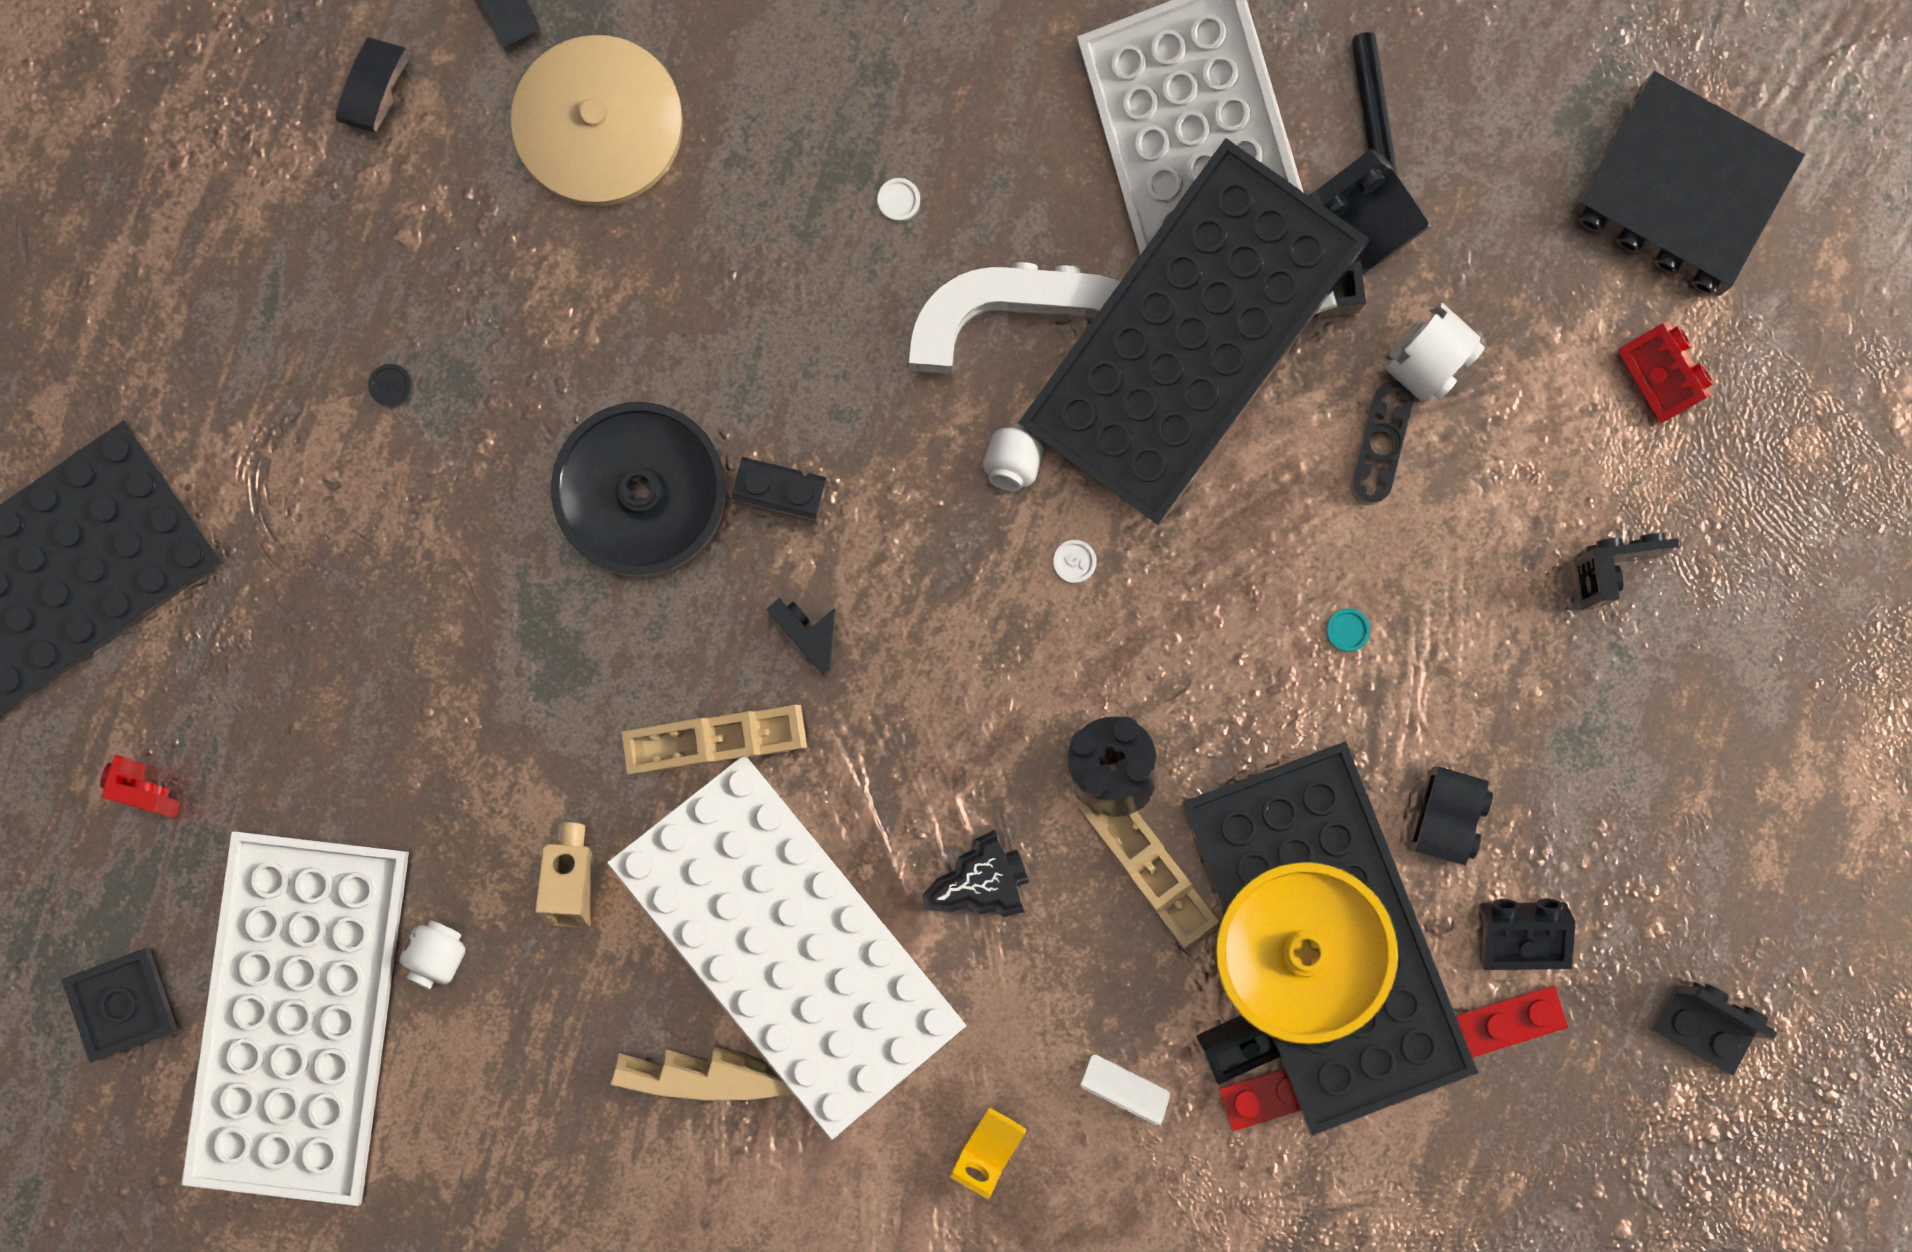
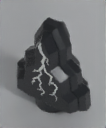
(982, 880)

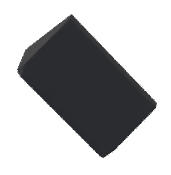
(1236, 1048)

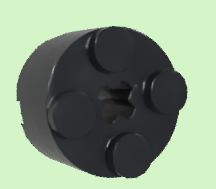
(1109, 742)

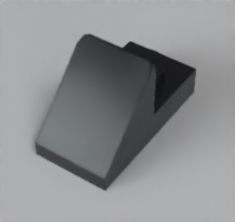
(816, 642)

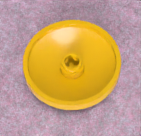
(1306, 953)

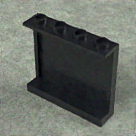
(1688, 185)

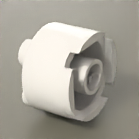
(1433, 353)

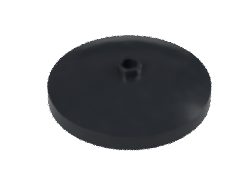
(613, 457)

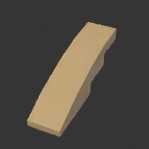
(714, 739)
(1154, 875)
(723, 1077)

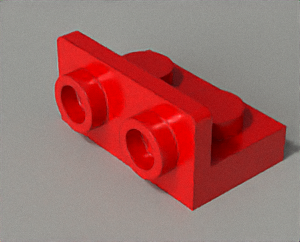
(1666, 371)
(124, 784)

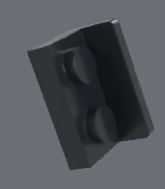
(1527, 935)

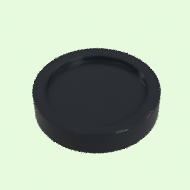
(390, 385)

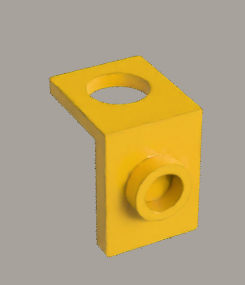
(988, 1151)

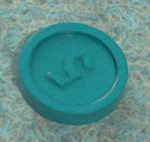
(1348, 630)

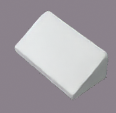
(1125, 1089)

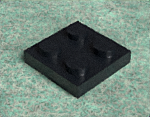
(119, 1004)

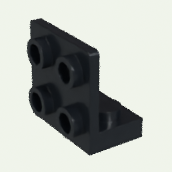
(1376, 204)
(1596, 571)
(1710, 1027)

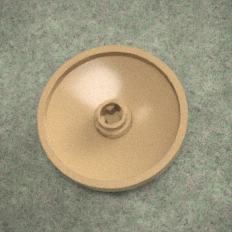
(596, 120)

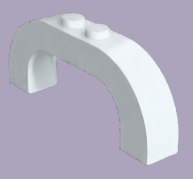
(1005, 289)

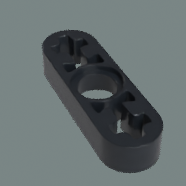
(1384, 476)

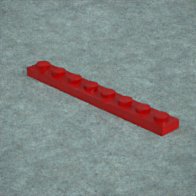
(1483, 1028)

